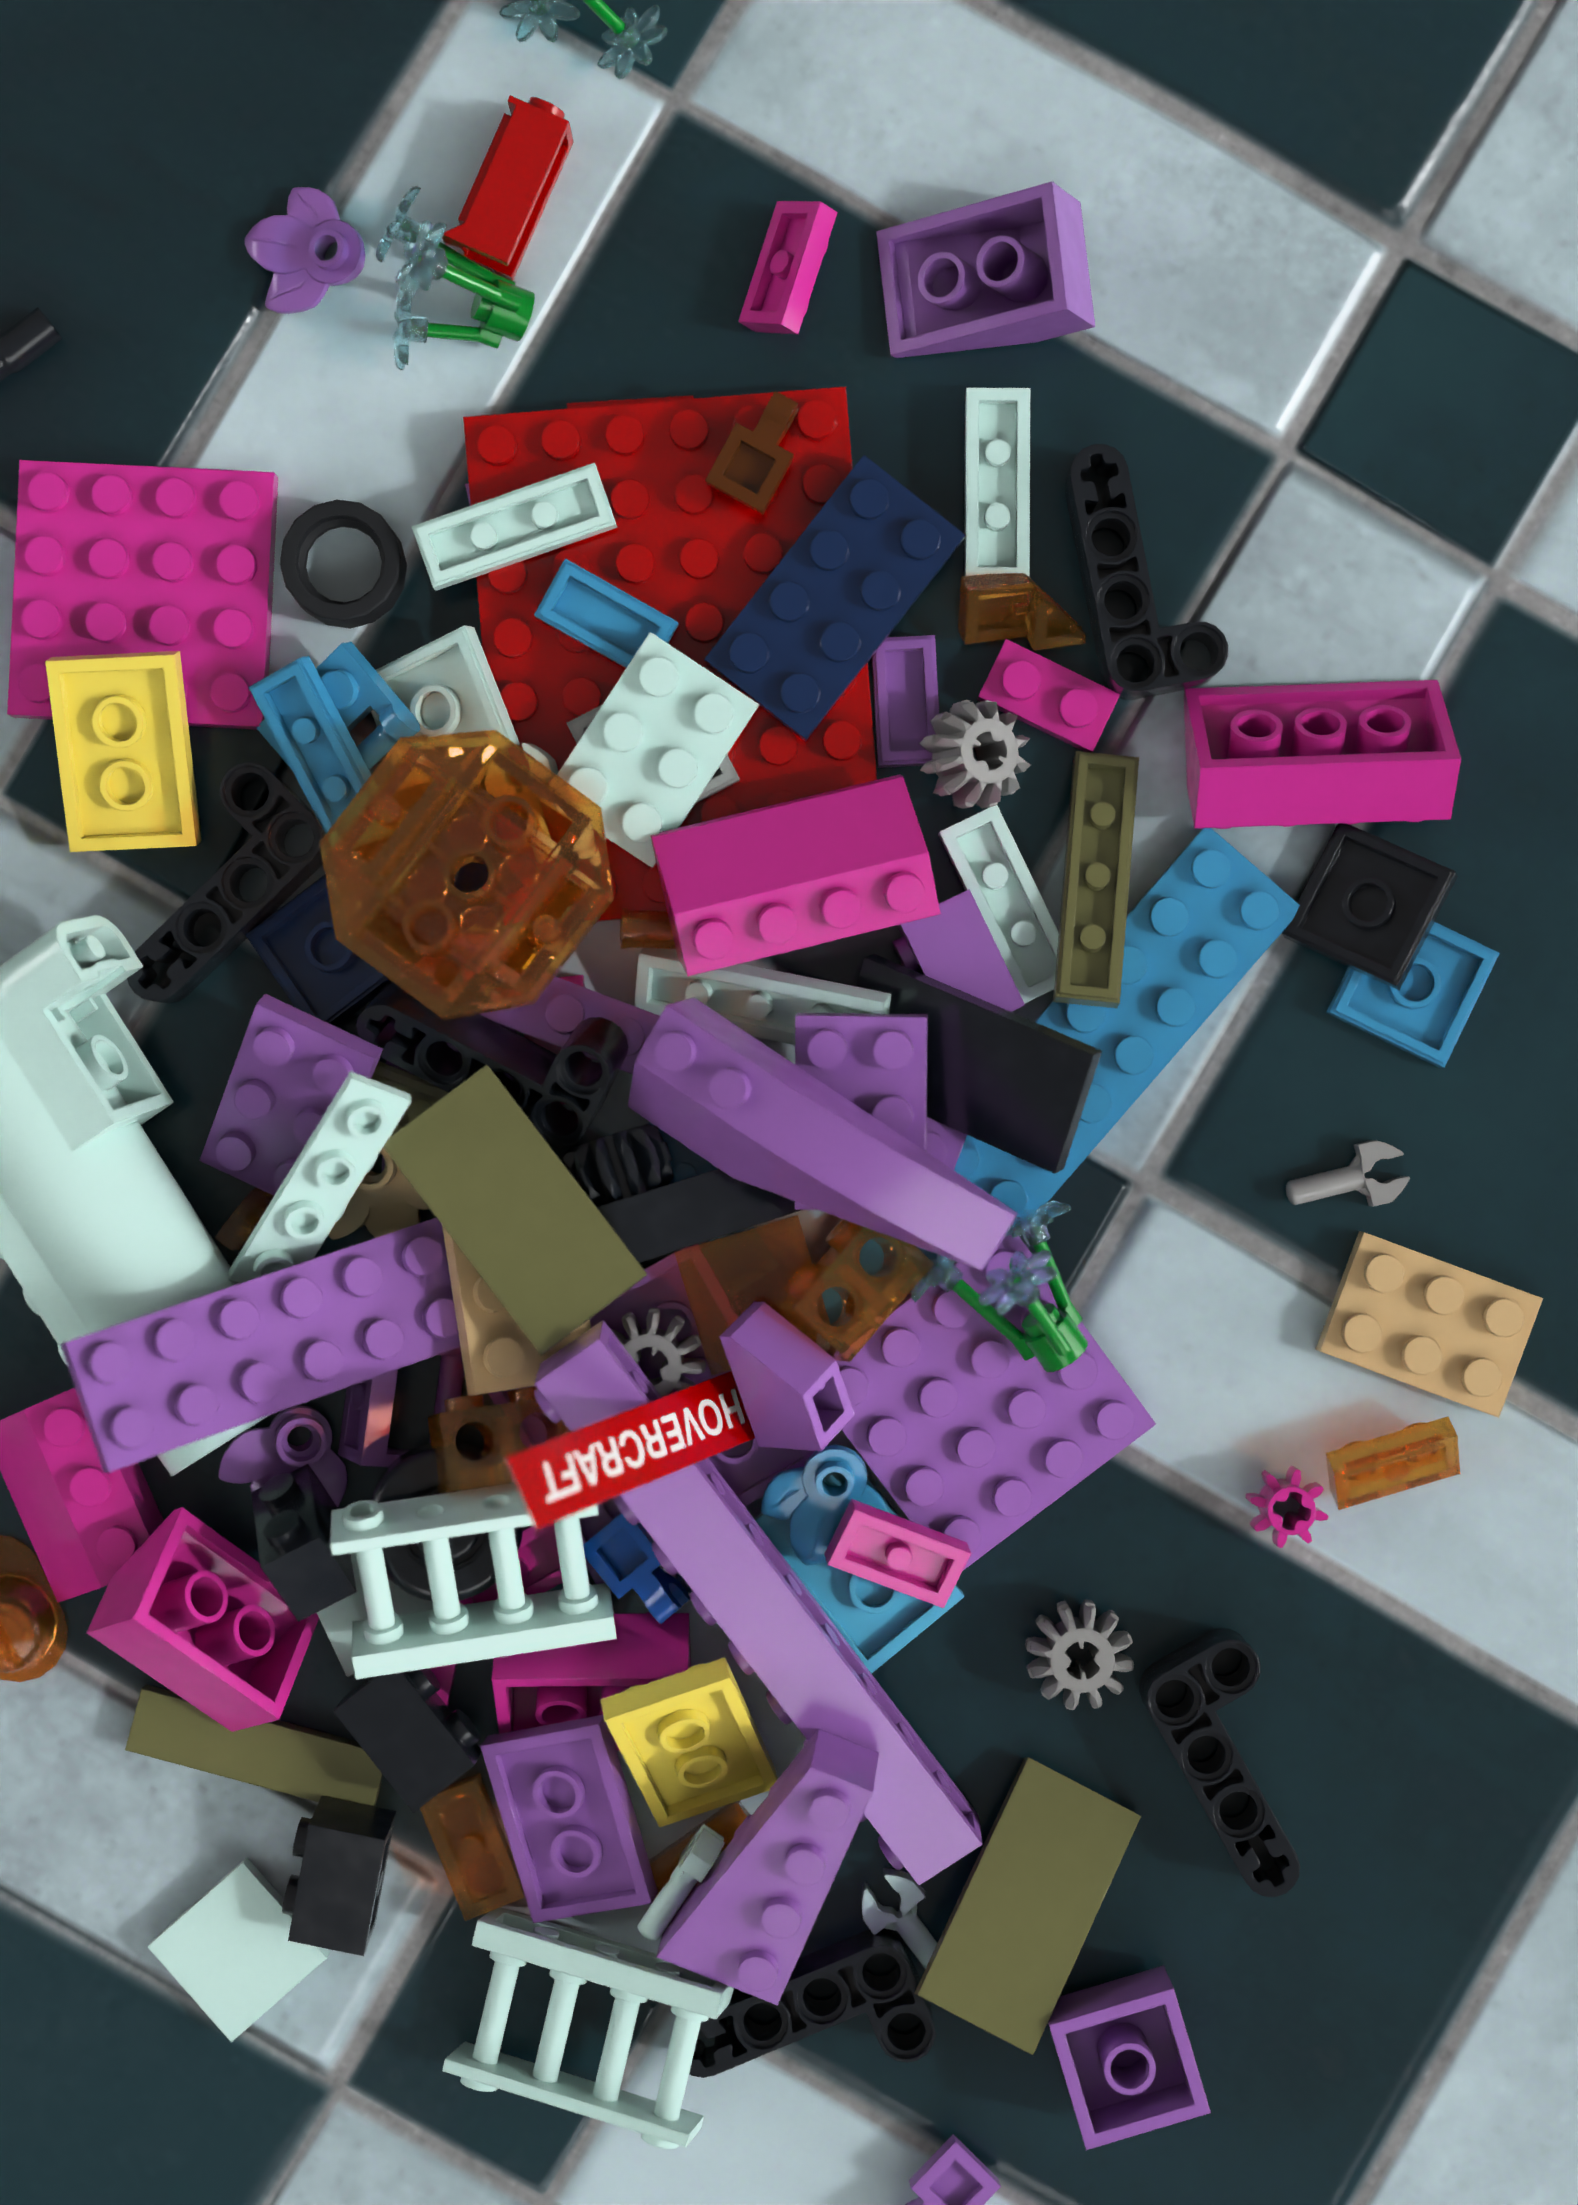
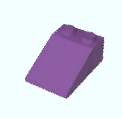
(987, 274)

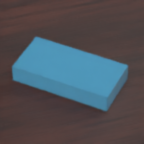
(601, 614)

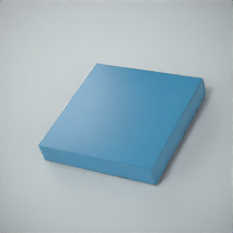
(1431, 1003)

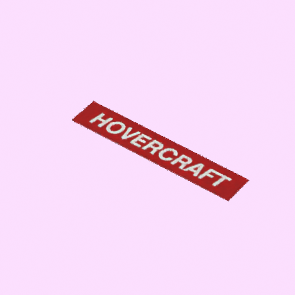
(629, 1449)

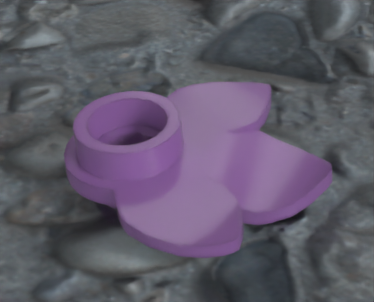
(296, 251)
(265, 1453)

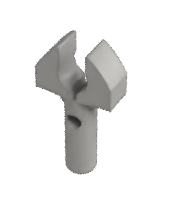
(1351, 1178)

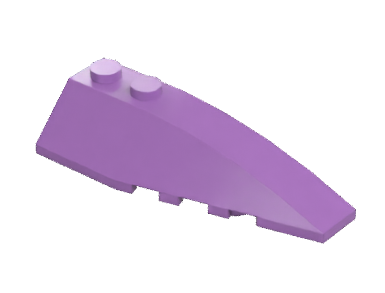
(802, 1139)

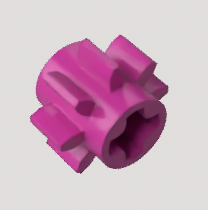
(1294, 1522)

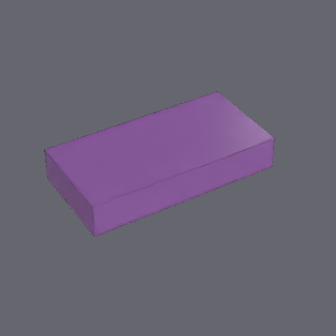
(904, 699)

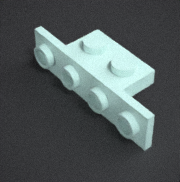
(322, 1178)

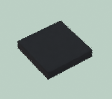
(1370, 904)

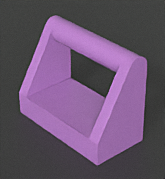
(370, 1409)

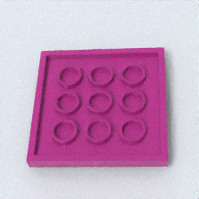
(141, 567)

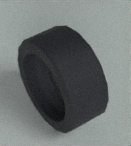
(300, 540)

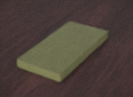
(514, 1209)
(1028, 1905)

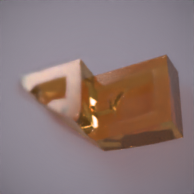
(1013, 607)

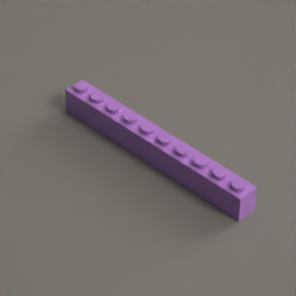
(768, 1615)

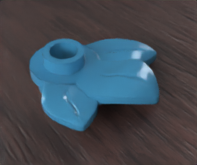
(815, 1506)

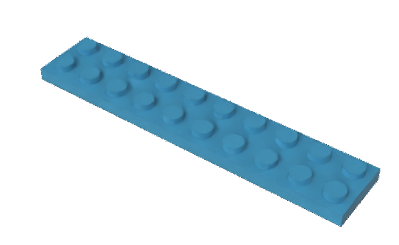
(1180, 960)

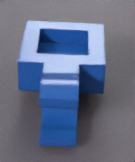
(626, 1561)

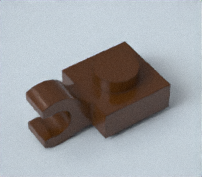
(751, 461)

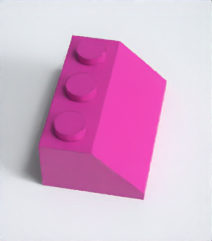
(73, 1512)
(204, 1623)
(572, 1680)

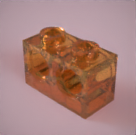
(864, 1297)
(501, 1437)

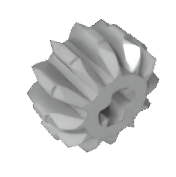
(953, 760)
(668, 1345)
(1102, 1645)

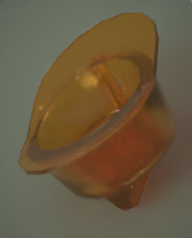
(30, 1617)

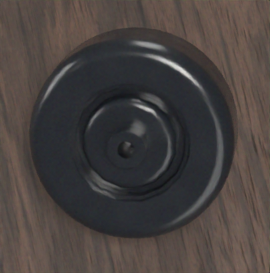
(417, 1476)

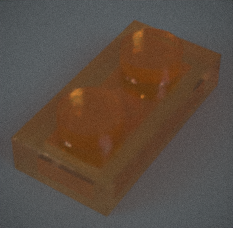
(1393, 1462)
(472, 1847)

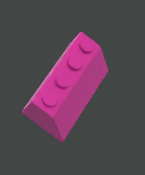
(1319, 754)
(795, 875)

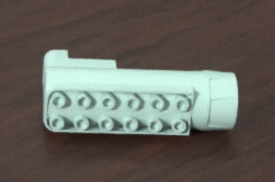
(83, 1192)

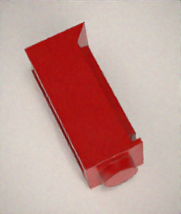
(512, 186)

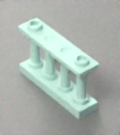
(472, 1631)
(633, 1979)

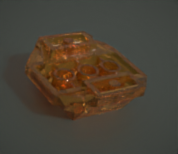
(454, 805)

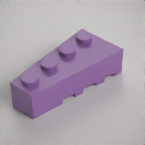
(773, 1876)

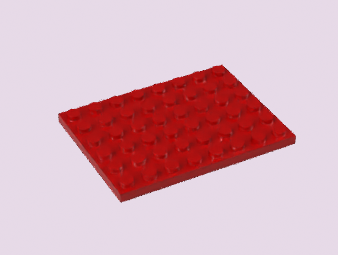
(681, 554)

